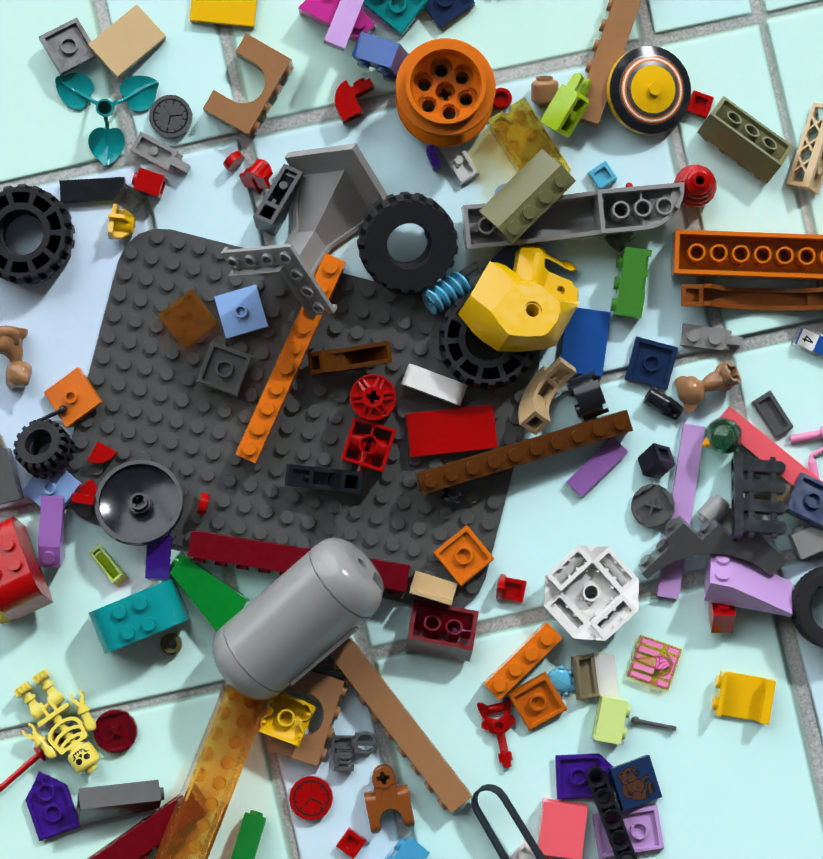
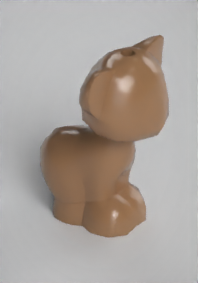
(17, 372)
(692, 390)

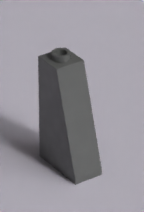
(117, 800)

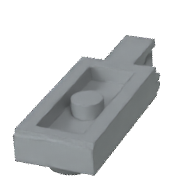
(159, 154)
(708, 337)

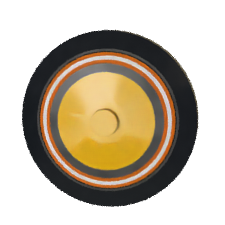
(648, 90)

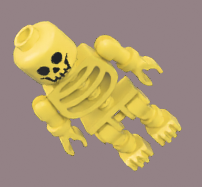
(82, 755)

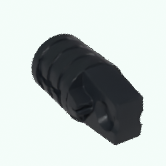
(663, 403)

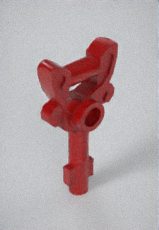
(499, 726)

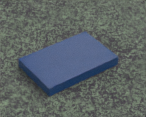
(586, 340)

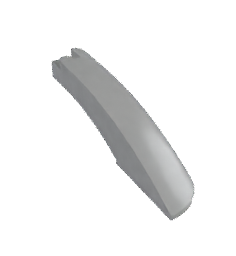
(584, 215)

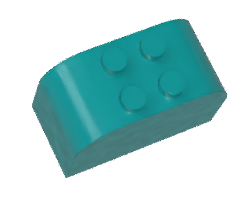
(139, 615)

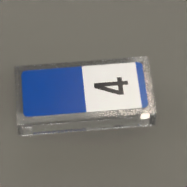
(808, 341)

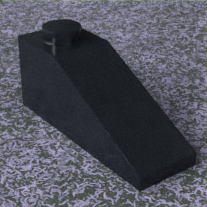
(278, 200)

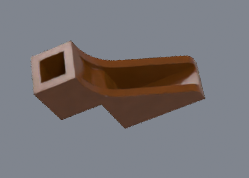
(349, 358)

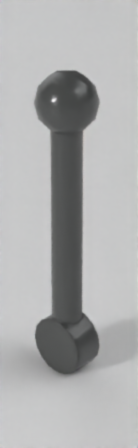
(635, 720)

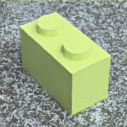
(610, 719)

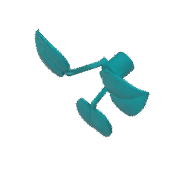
(106, 142)

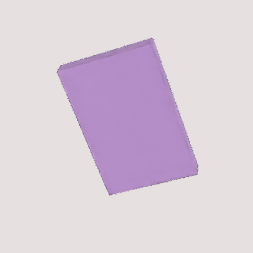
(642, 827)

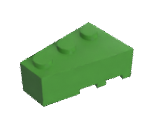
(630, 283)

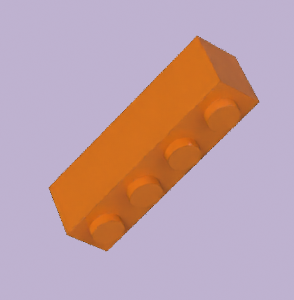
(522, 660)

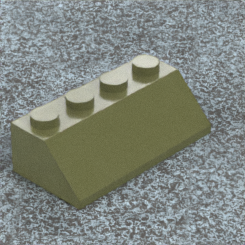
(745, 139)
(527, 196)

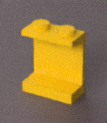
(743, 696)

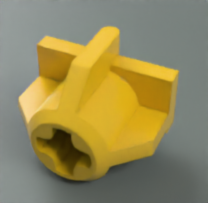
(120, 223)

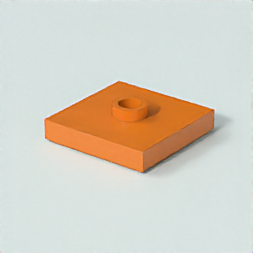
(74, 393)
(463, 555)
(537, 701)

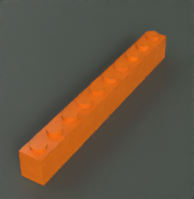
(287, 366)

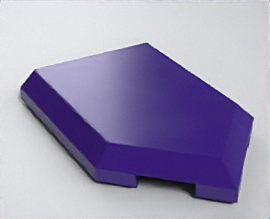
(571, 774)
(51, 807)

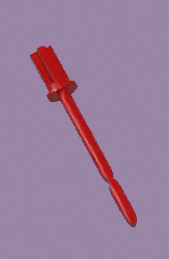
(39, 754)

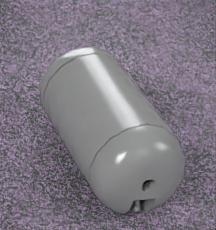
(298, 619)

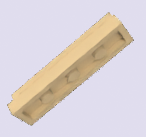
(814, 165)

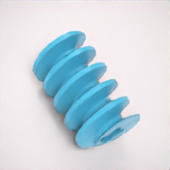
(445, 291)

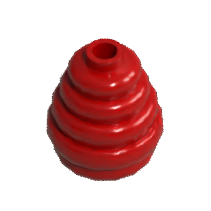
(695, 194)

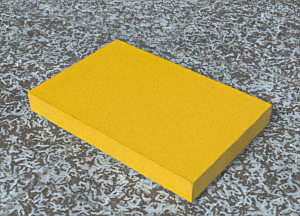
(224, 12)

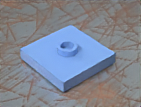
(241, 311)
(60, 485)

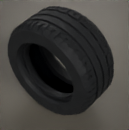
(801, 606)

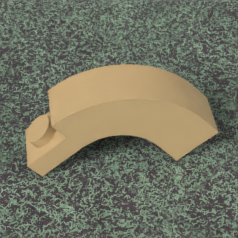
(536, 399)

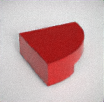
(101, 453)

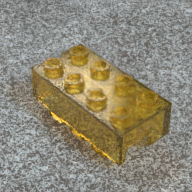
(523, 135)

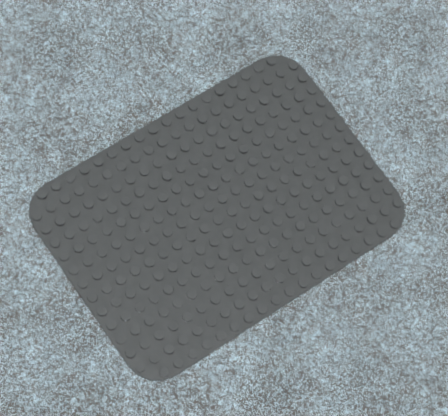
(166, 417)

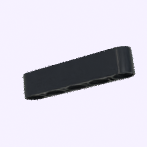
(607, 807)

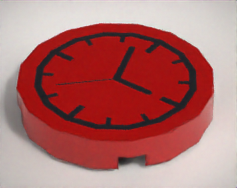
(311, 797)

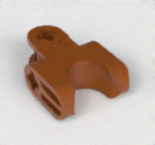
(387, 796)

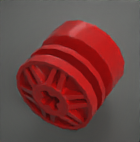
(381, 408)

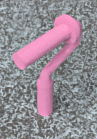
(805, 436)

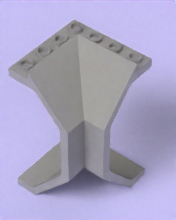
(326, 211)

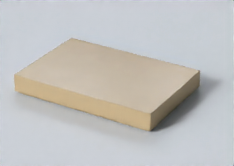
(127, 41)

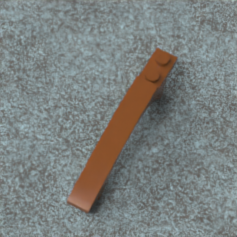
(751, 298)

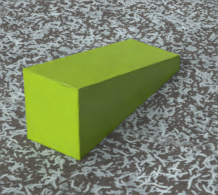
(108, 565)

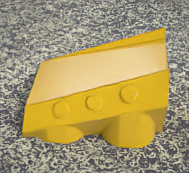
(287, 719)

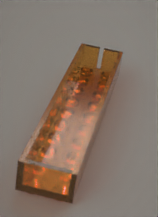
(212, 776)

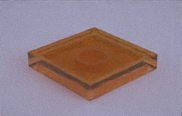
(188, 319)

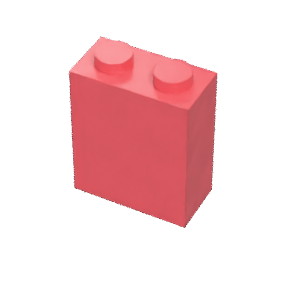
(562, 828)

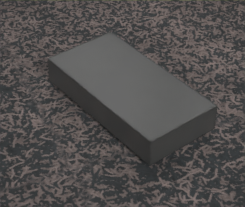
(772, 414)

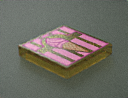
(654, 662)

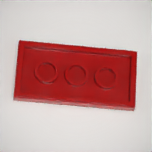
(451, 430)

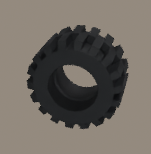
(35, 437)

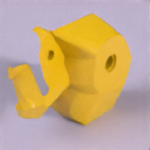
(522, 305)

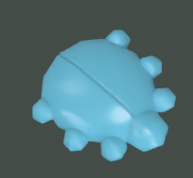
(562, 680)

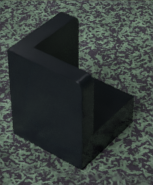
(656, 461)

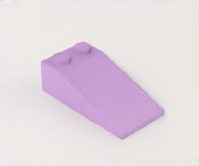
(746, 586)

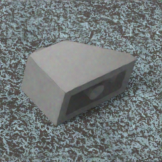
(806, 541)

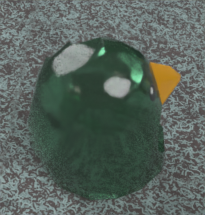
(722, 436)

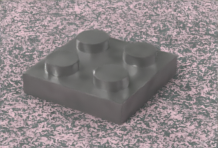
(67, 46)

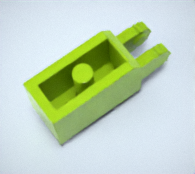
(568, 105)

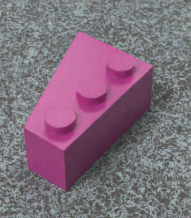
(324, 10)

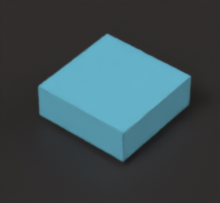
(602, 175)

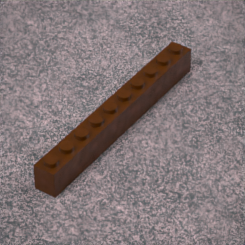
(523, 451)

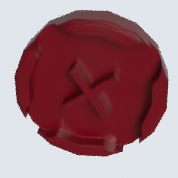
(115, 730)

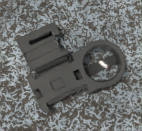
(345, 746)

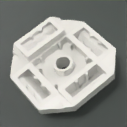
(614, 599)

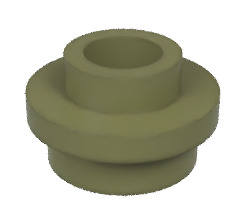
(164, 643)

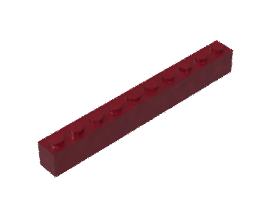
(275, 556)

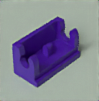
(158, 559)

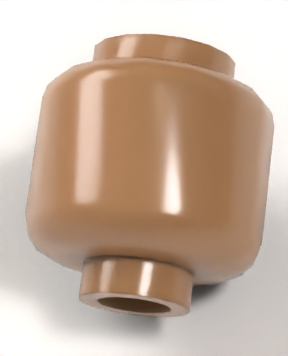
(543, 90)

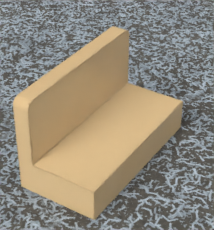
(433, 587)

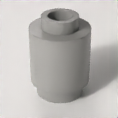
(713, 507)

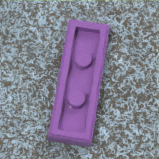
(597, 466)

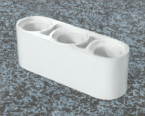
(434, 384)

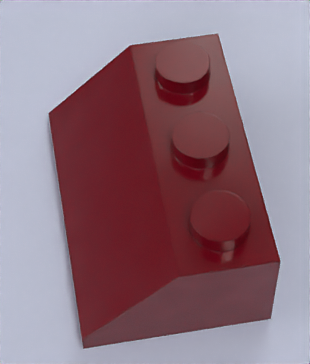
(433, 626)

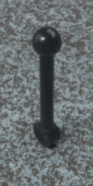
(62, 409)

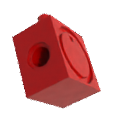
(368, 445)

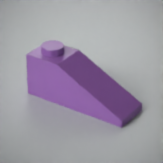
(51, 532)

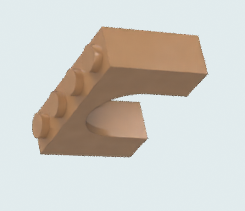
(246, 116)
(328, 691)

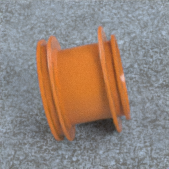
(457, 60)

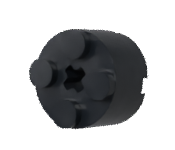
(588, 395)

